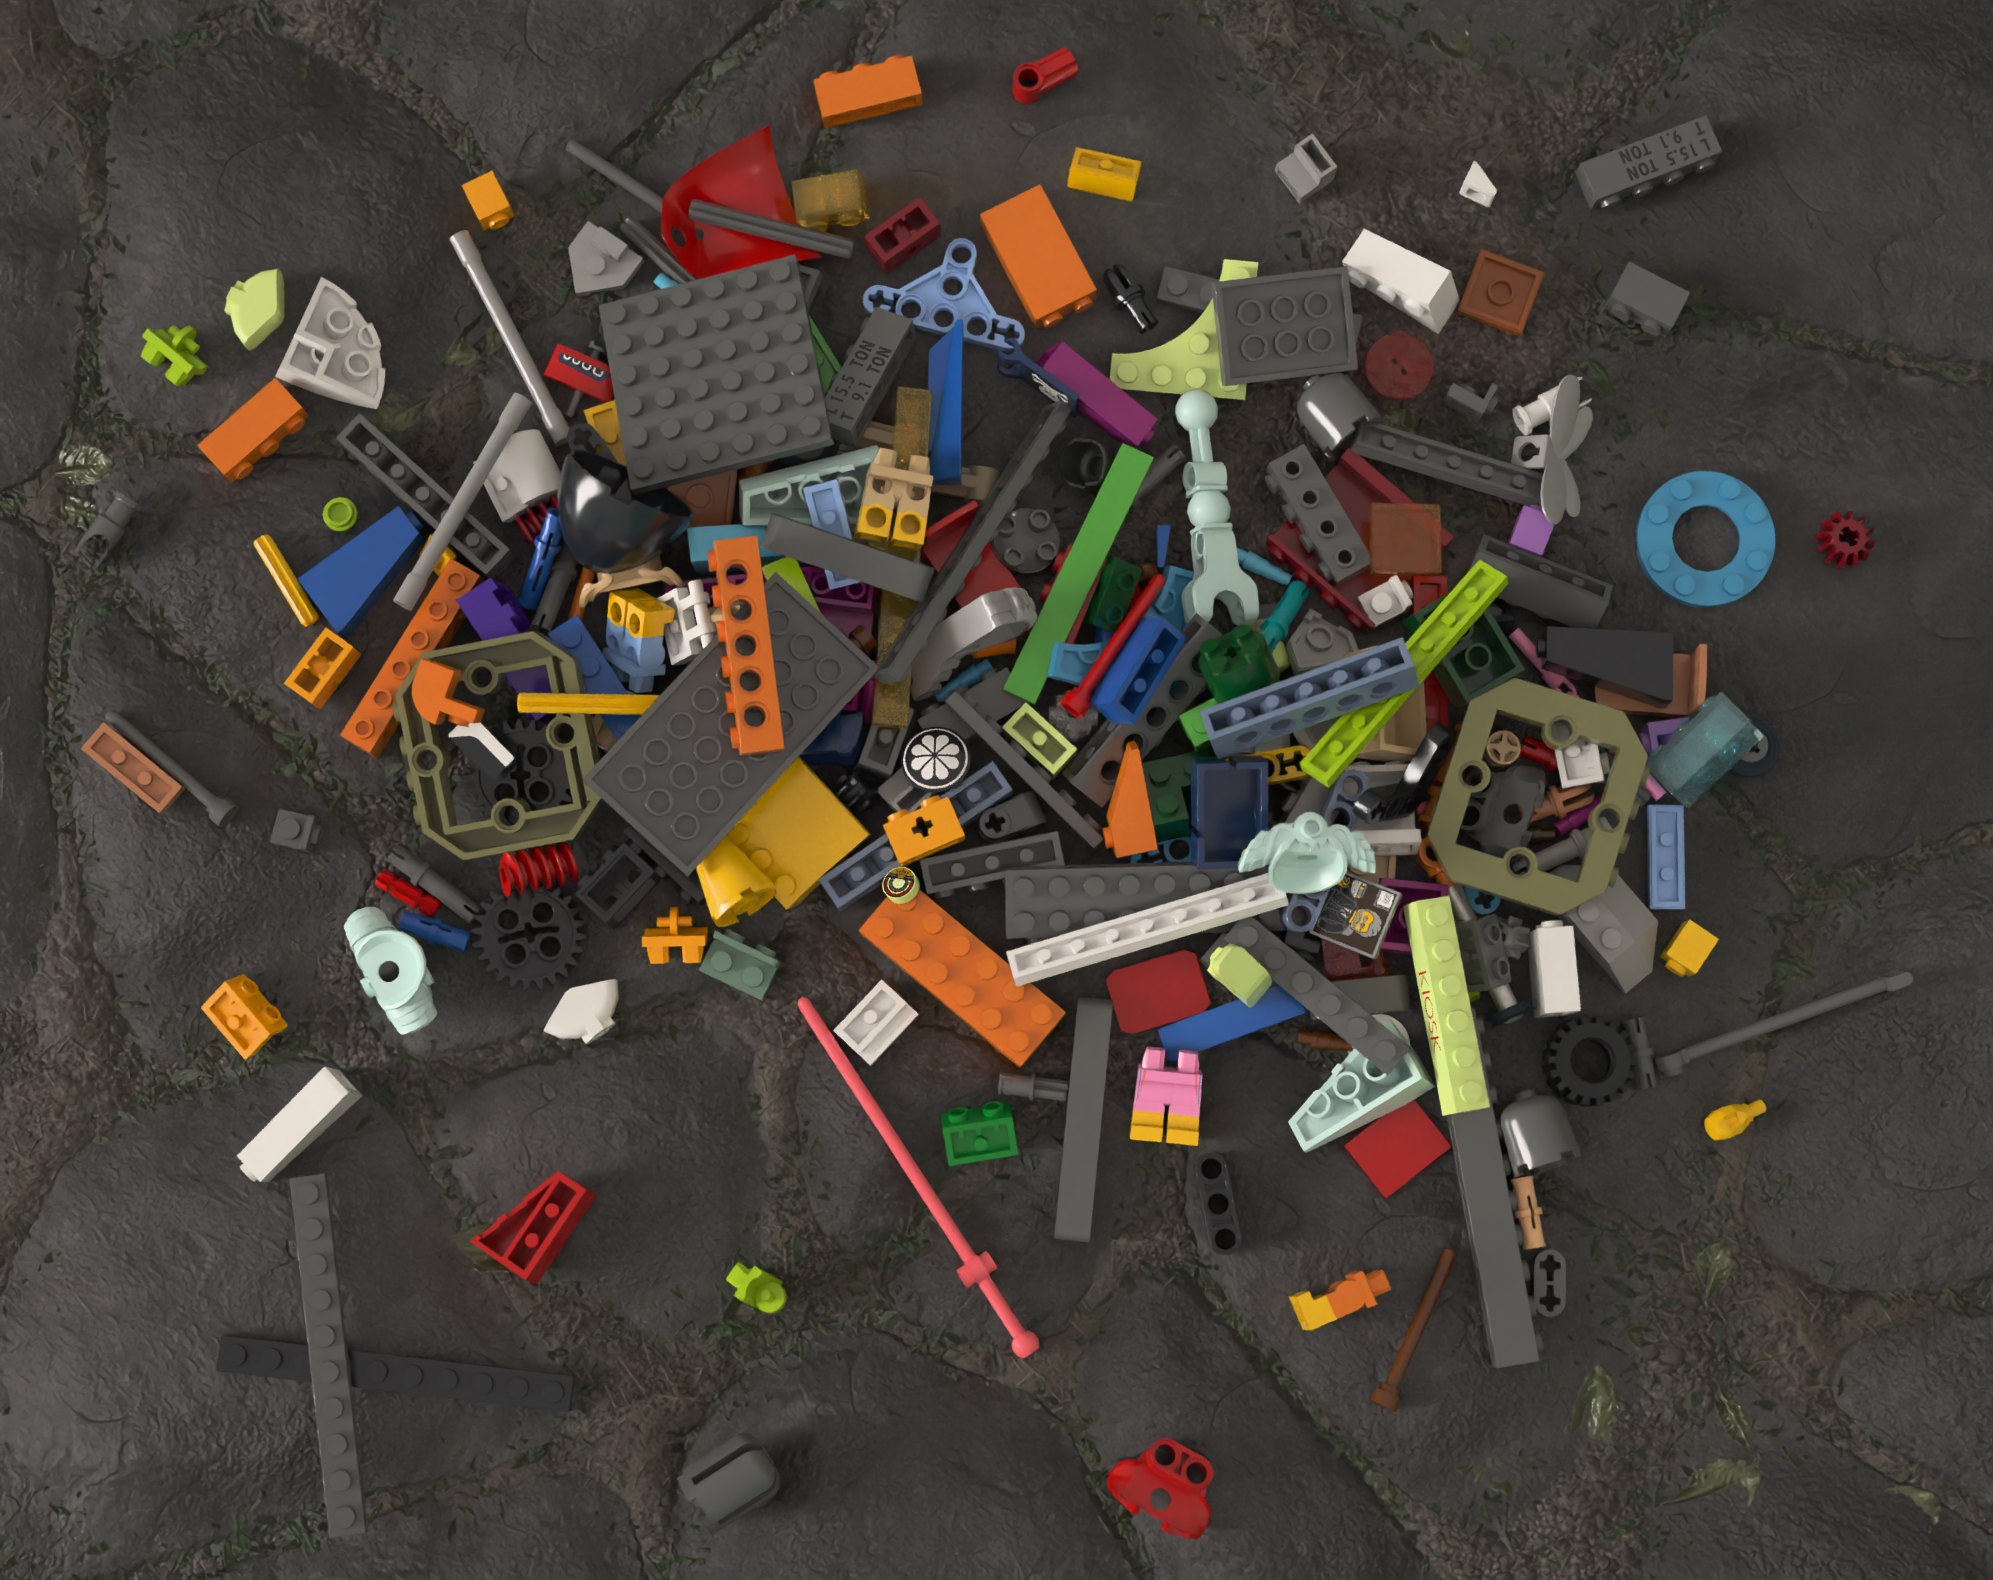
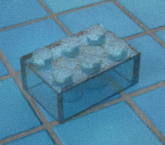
(1703, 749)

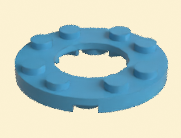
(1681, 581)

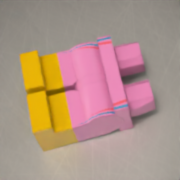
(1170, 1087)

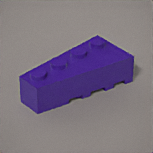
(496, 614)

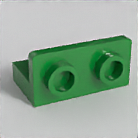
(979, 1133)

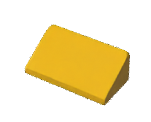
(1104, 174)

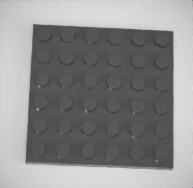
(715, 375)

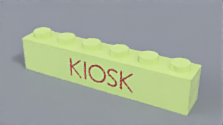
(1446, 1005)

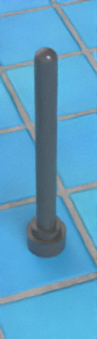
(220, 809)

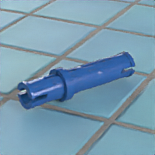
(532, 593)

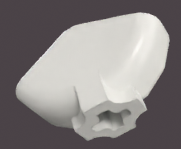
(585, 1012)

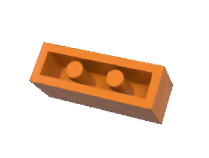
(868, 91)
(254, 431)

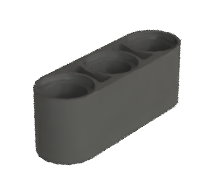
(1377, 994)

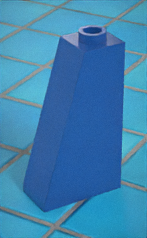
(362, 569)

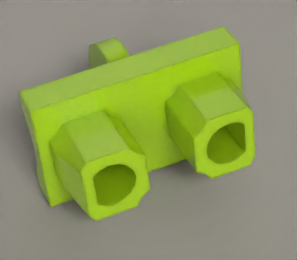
(177, 347)
(758, 1288)

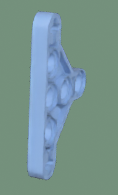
(967, 305)

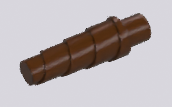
(1323, 1040)

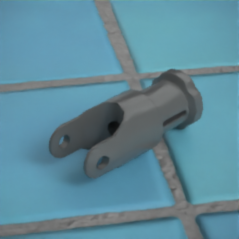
(111, 524)

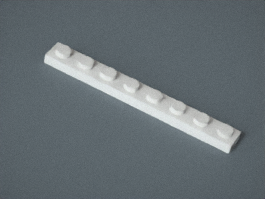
(1144, 929)

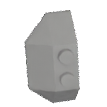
(1614, 930)

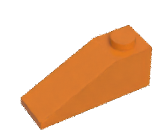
(1129, 812)

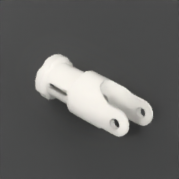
(1537, 411)

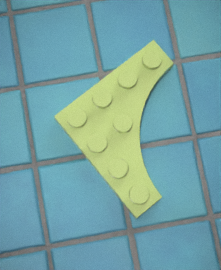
(1186, 361)

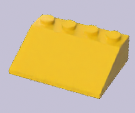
(797, 833)

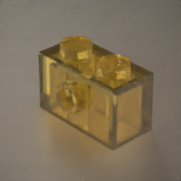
(831, 200)

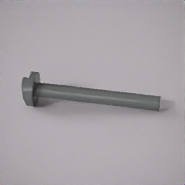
(578, 394)

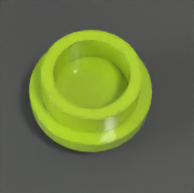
(340, 514)

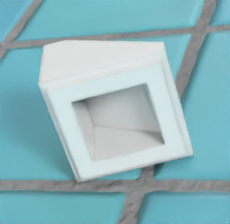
(1478, 186)

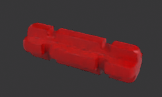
(408, 893)

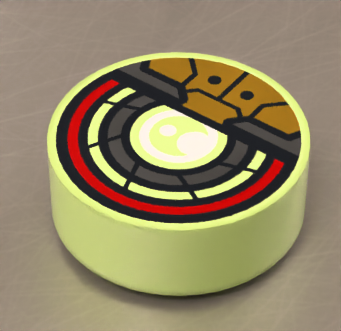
(900, 885)

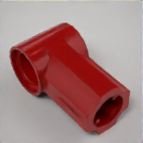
(1045, 73)

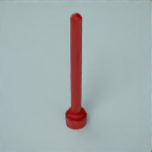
(1077, 700)

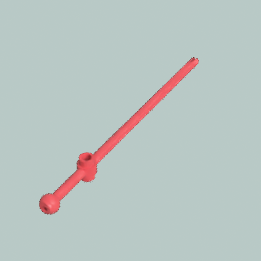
(975, 1268)

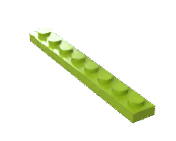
(1426, 649)

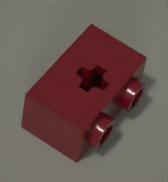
(902, 235)

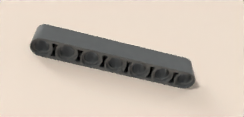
(1083, 1119)

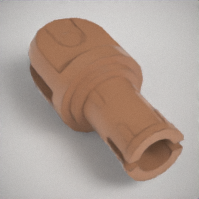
(1561, 801)

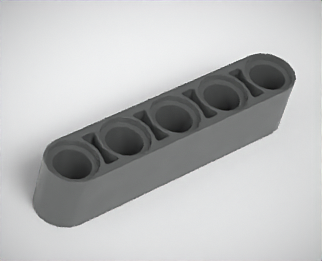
(847, 557)

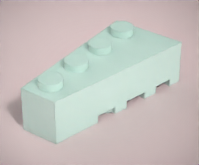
(783, 491)

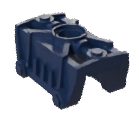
(838, 742)

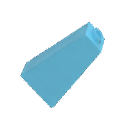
(702, 540)

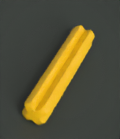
(286, 580)

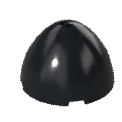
(607, 523)

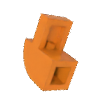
(434, 692)

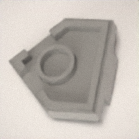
(601, 261)
(1318, 643)

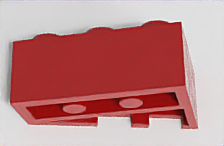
(537, 1227)

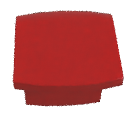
(986, 577)

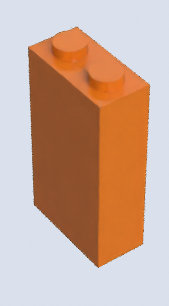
(1038, 257)

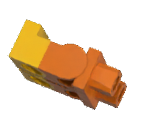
(1340, 1298)

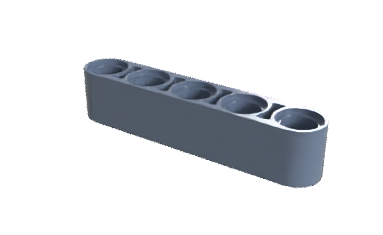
(1336, 800)

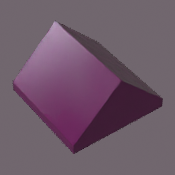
(1397, 936)

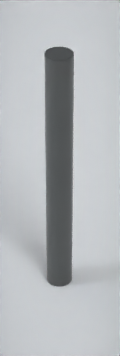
(615, 174)

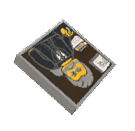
(1357, 915)

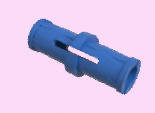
(435, 931)

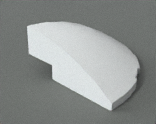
(335, 350)

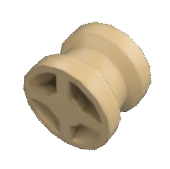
(1503, 743)

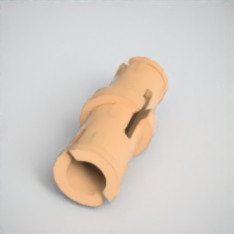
(1528, 1212)

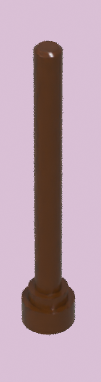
(1388, 1393)

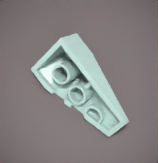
(1358, 1095)

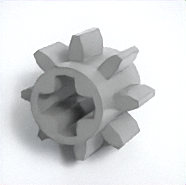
(1514, 936)

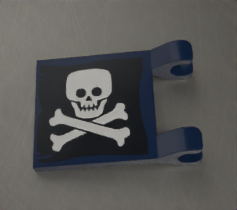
(1037, 377)

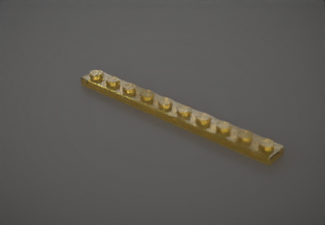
(910, 438)

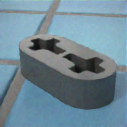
(1539, 1282)

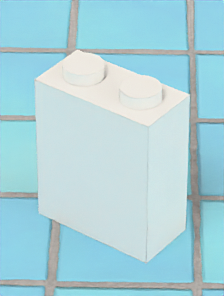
(1553, 970)

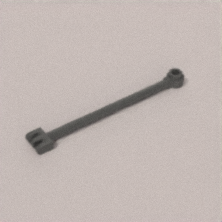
(1672, 1062)

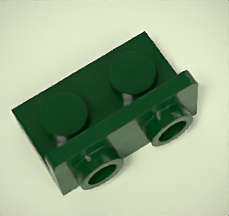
(1113, 594)

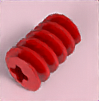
(537, 866)

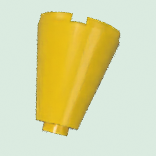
(732, 883)

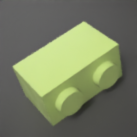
(1040, 740)

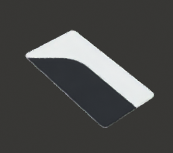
(481, 748)

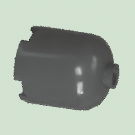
(1331, 410)
(1538, 1133)

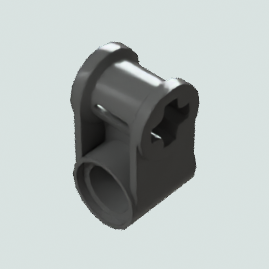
(1019, 816)

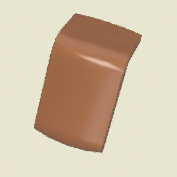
(1688, 689)

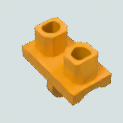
(679, 934)

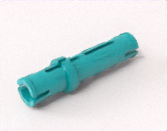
(1276, 626)

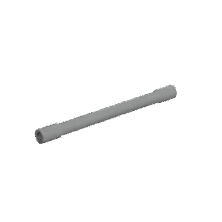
(472, 262)
(417, 578)

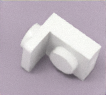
(1386, 601)

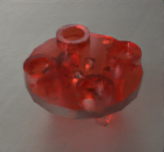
(1410, 356)

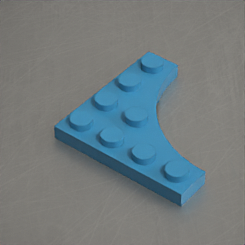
(1074, 661)

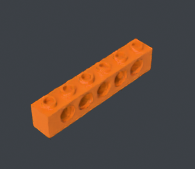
(745, 554)
(428, 631)

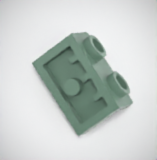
(740, 965)

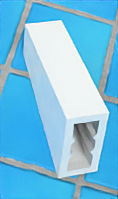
(298, 1124)

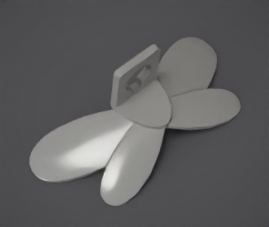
(1567, 431)

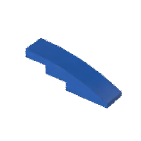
(1229, 1022)

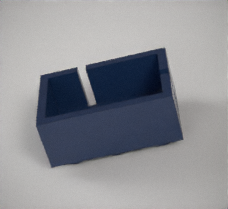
(1226, 808)

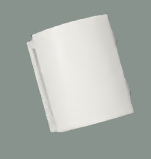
(522, 475)

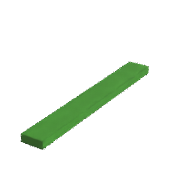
(1078, 572)

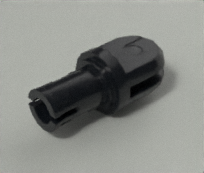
(1129, 297)

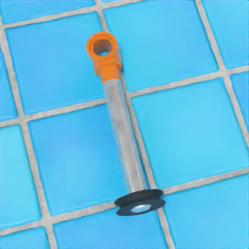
(1503, 997)

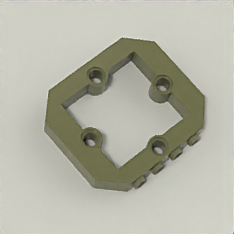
(1585, 722)
(432, 787)

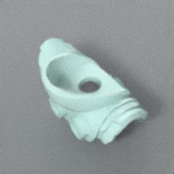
(1307, 854)
(377, 941)

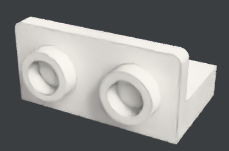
(1580, 762)

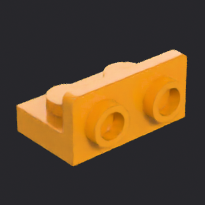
(243, 1015)

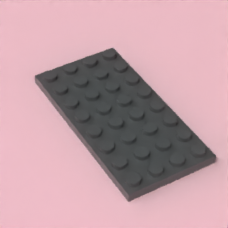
(676, 763)

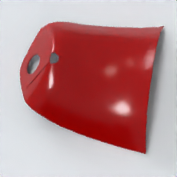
(737, 178)

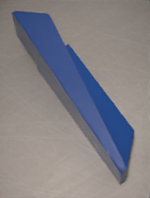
(946, 416)

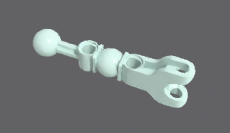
(1212, 539)

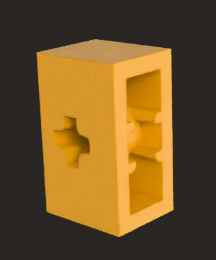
(322, 668)
(943, 833)

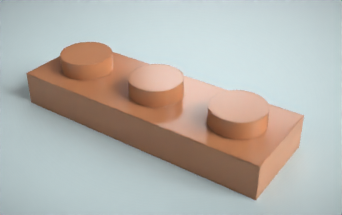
(133, 768)

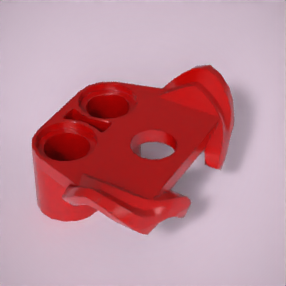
(1135, 1480)

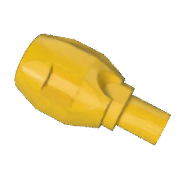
(1732, 1119)

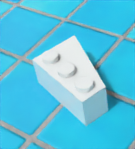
(1403, 279)

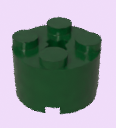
(1237, 663)

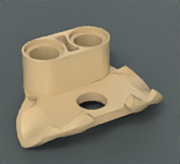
(641, 575)

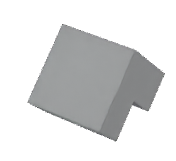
(1306, 169)
(900, 795)

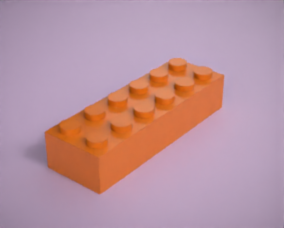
(963, 975)

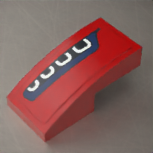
(580, 373)

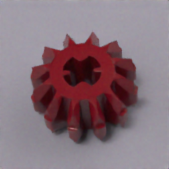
(1844, 527)

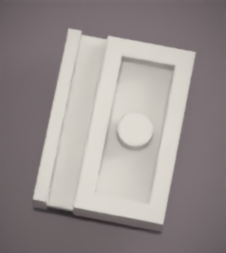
(876, 1022)

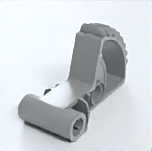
(977, 626)

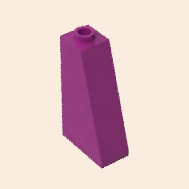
(1100, 398)

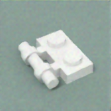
(682, 634)

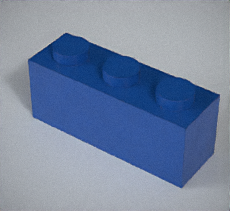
(1138, 670)

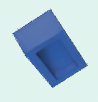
(1162, 537)

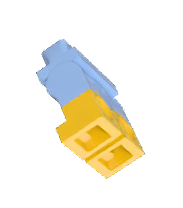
(636, 637)

